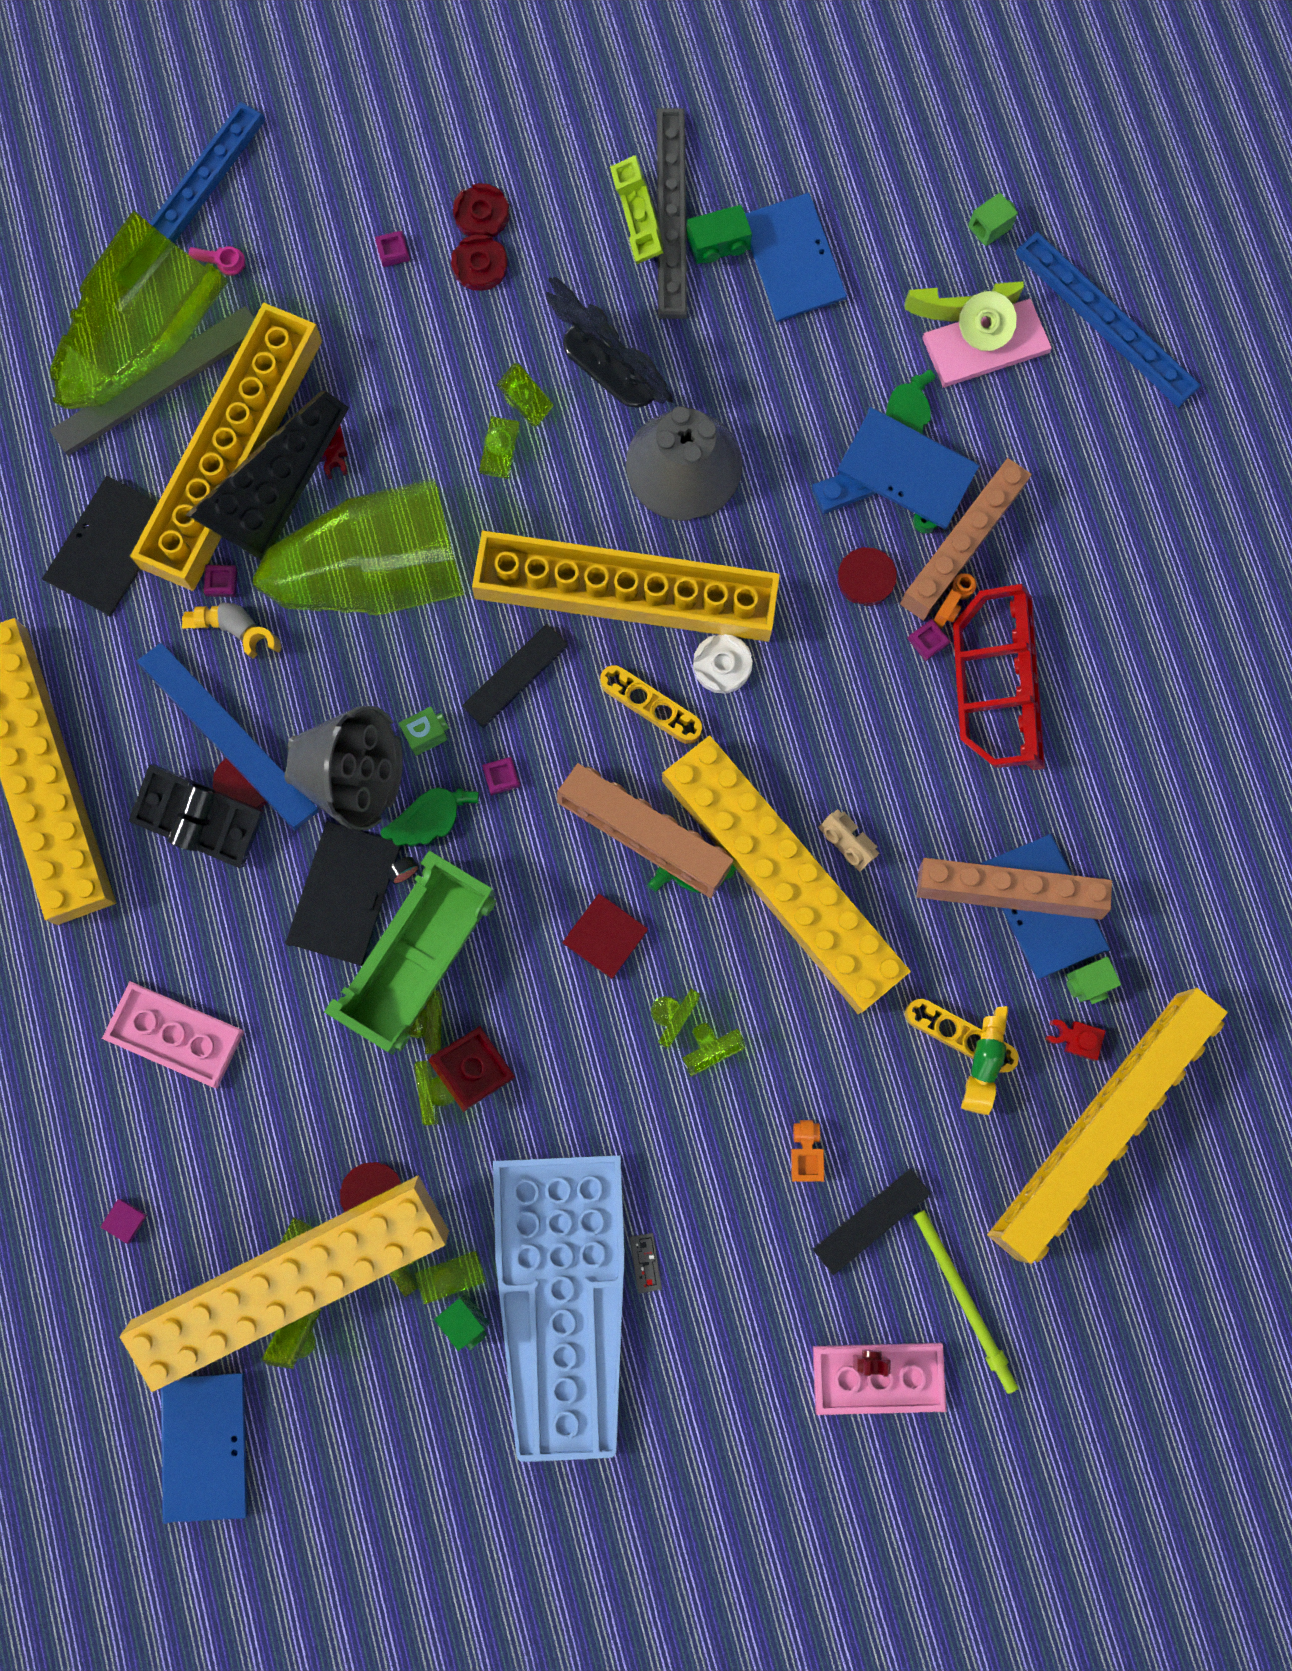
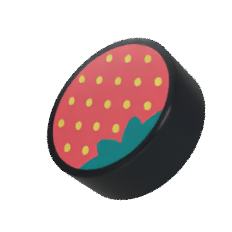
(402, 870)

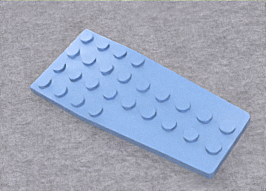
(561, 1302)

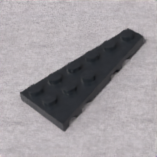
(263, 490)

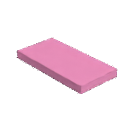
(958, 361)
(173, 1034)
(913, 1384)

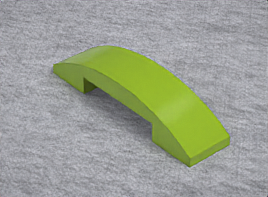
(638, 209)
(929, 305)

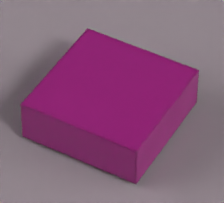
(392, 248)
(220, 580)
(928, 640)
(501, 776)
(123, 1221)

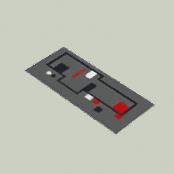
(645, 1263)

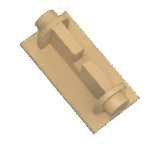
(839, 830)

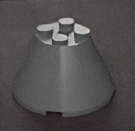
(684, 464)
(348, 766)

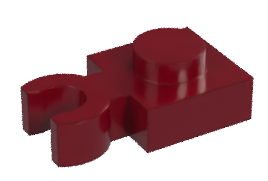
(334, 451)
(872, 1363)

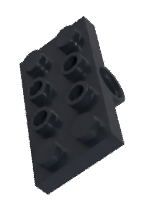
(196, 816)

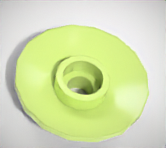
(1001, 317)

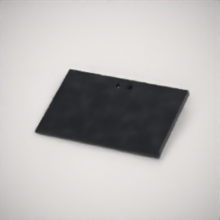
(99, 562)
(340, 891)

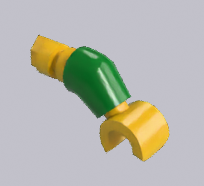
(986, 1064)

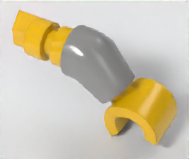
(235, 620)

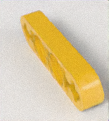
(653, 701)
(962, 1033)

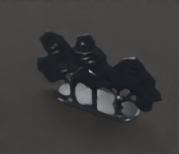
(598, 351)

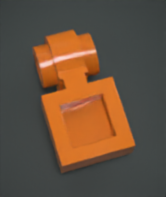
(950, 608)
(807, 1163)

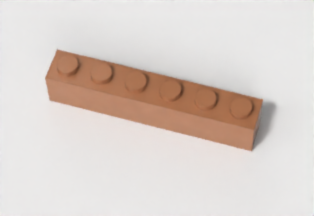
(965, 539)
(644, 830)
(1014, 888)

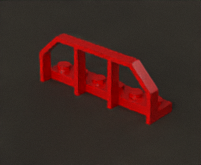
(1025, 665)

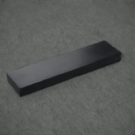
(515, 675)
(871, 1221)

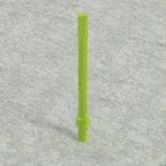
(995, 1358)

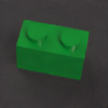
(719, 234)
(463, 1323)

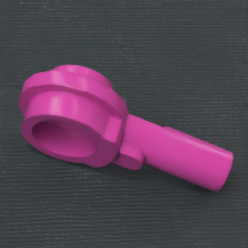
(228, 259)

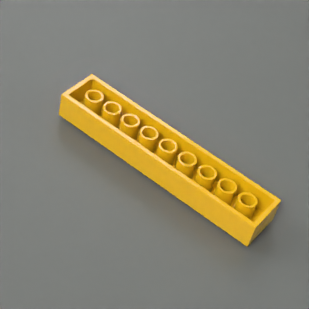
(233, 427)
(625, 586)
(44, 789)
(785, 875)
(1107, 1126)
(285, 1284)

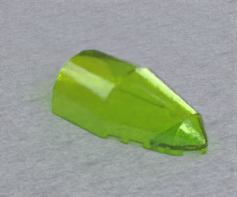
(131, 315)
(366, 555)

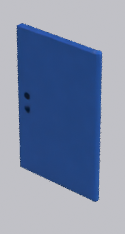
(792, 266)
(909, 464)
(1048, 939)
(198, 1462)

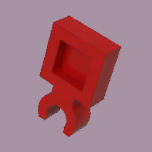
(1080, 1039)

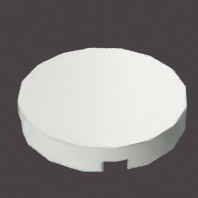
(722, 663)

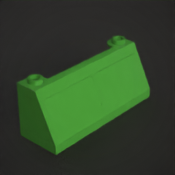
(413, 954)

